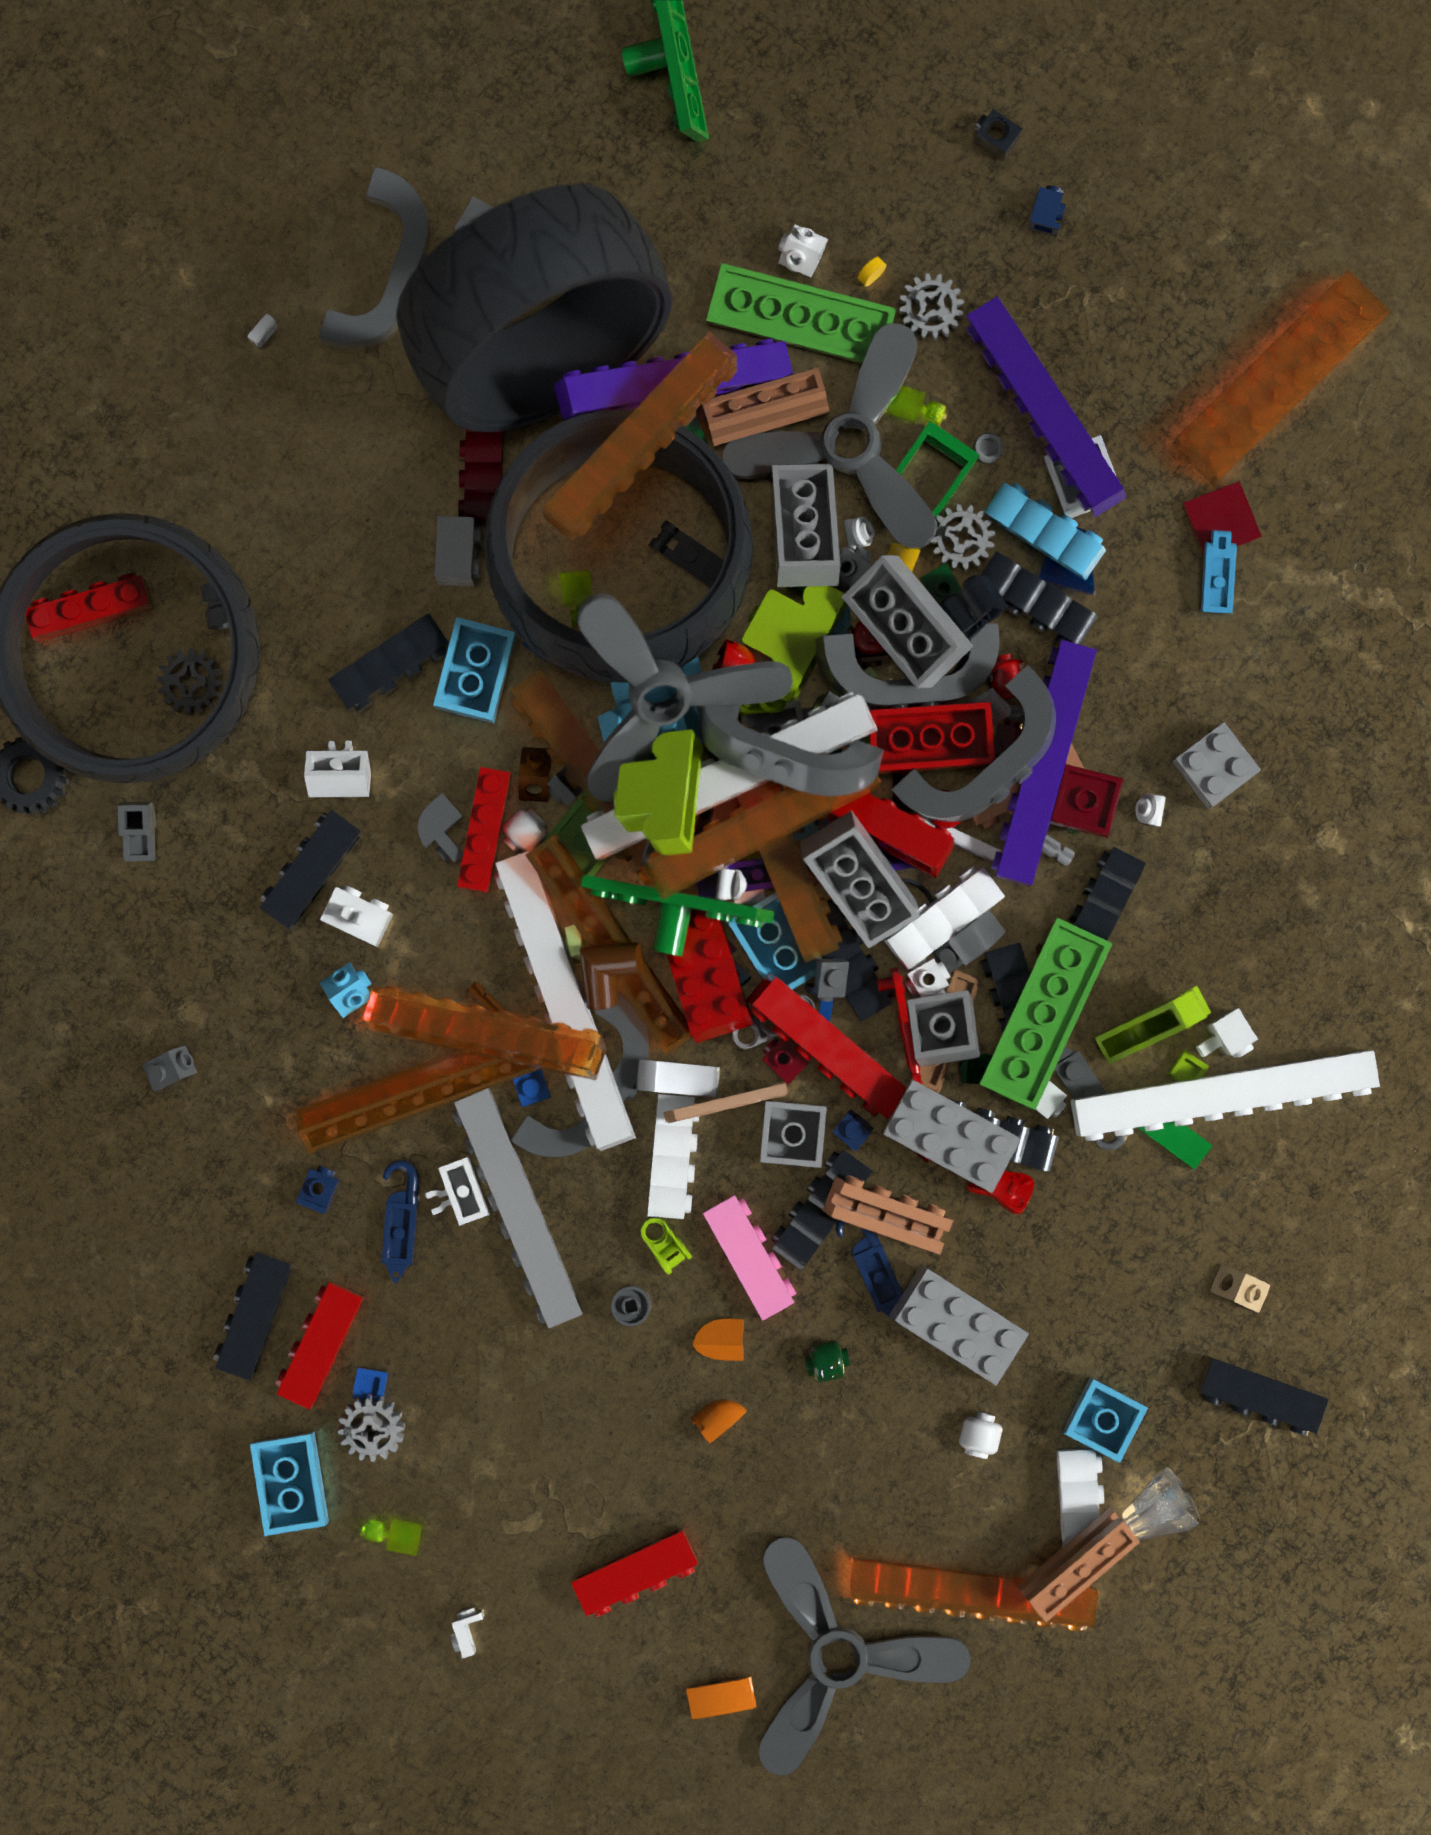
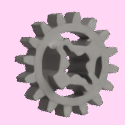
(941, 313)
(975, 542)
(190, 668)
(368, 1439)

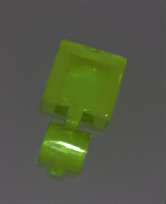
(909, 404)
(575, 590)
(402, 1536)

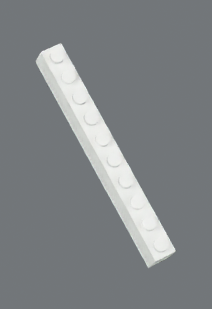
(721, 781)
(562, 994)
(1225, 1093)

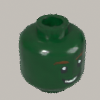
(826, 1361)

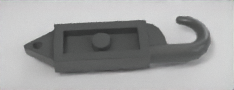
(1080, 1083)

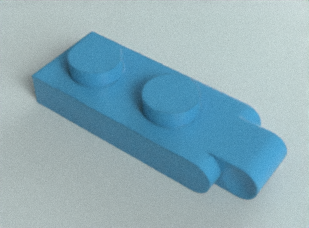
(1218, 573)

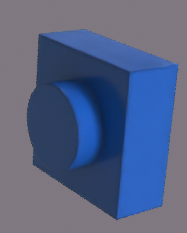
(532, 1088)
(369, 1382)

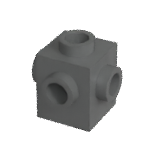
(853, 566)

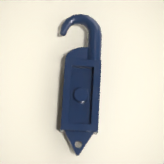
(400, 1221)
(875, 1270)

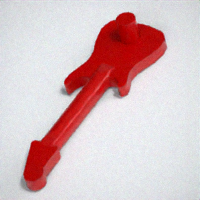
(895, 983)
(1011, 1191)

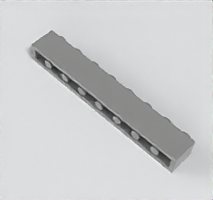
(518, 1208)

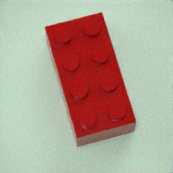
(934, 737)
(709, 981)

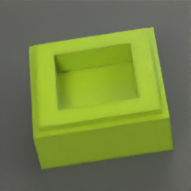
(1187, 1067)

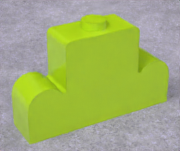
(789, 630)
(662, 793)
(1153, 1025)

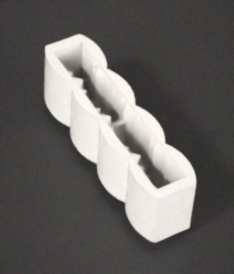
(945, 916)
(671, 1160)
(1078, 1490)

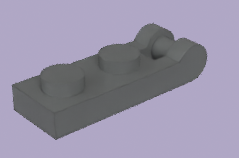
(688, 554)

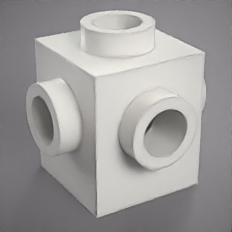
(801, 250)
(915, 979)

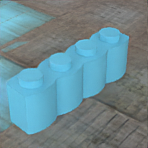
(1045, 531)

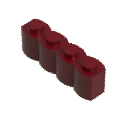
(482, 473)

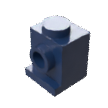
(1047, 210)
(852, 1130)
(322, 1201)

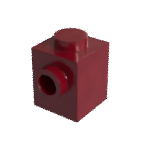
(1006, 735)
(784, 1059)

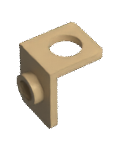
(1245, 1288)

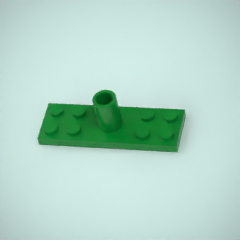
(675, 52)
(676, 910)

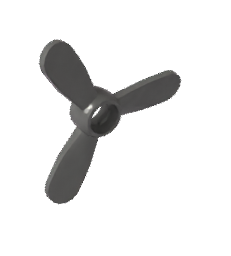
(876, 387)
(625, 649)
(902, 1658)

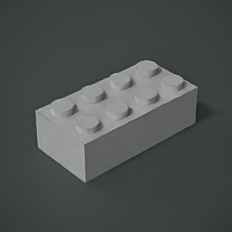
(805, 525)
(907, 621)
(859, 879)
(951, 1136)
(958, 1325)

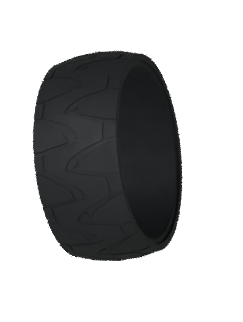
(509, 263)
(566, 450)
(32, 571)

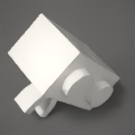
(337, 772)
(356, 915)
(1229, 1034)
(463, 1192)

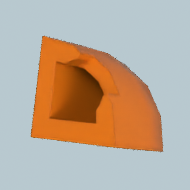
(721, 1340)
(717, 1418)

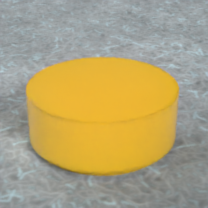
(871, 271)

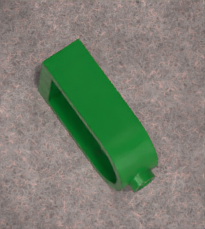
(950, 447)

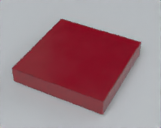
(1224, 511)
(1086, 801)

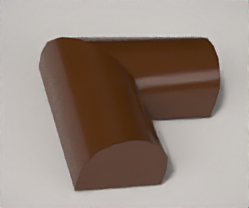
(601, 965)

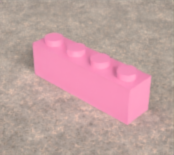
(749, 1258)

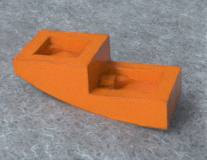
(721, 1698)

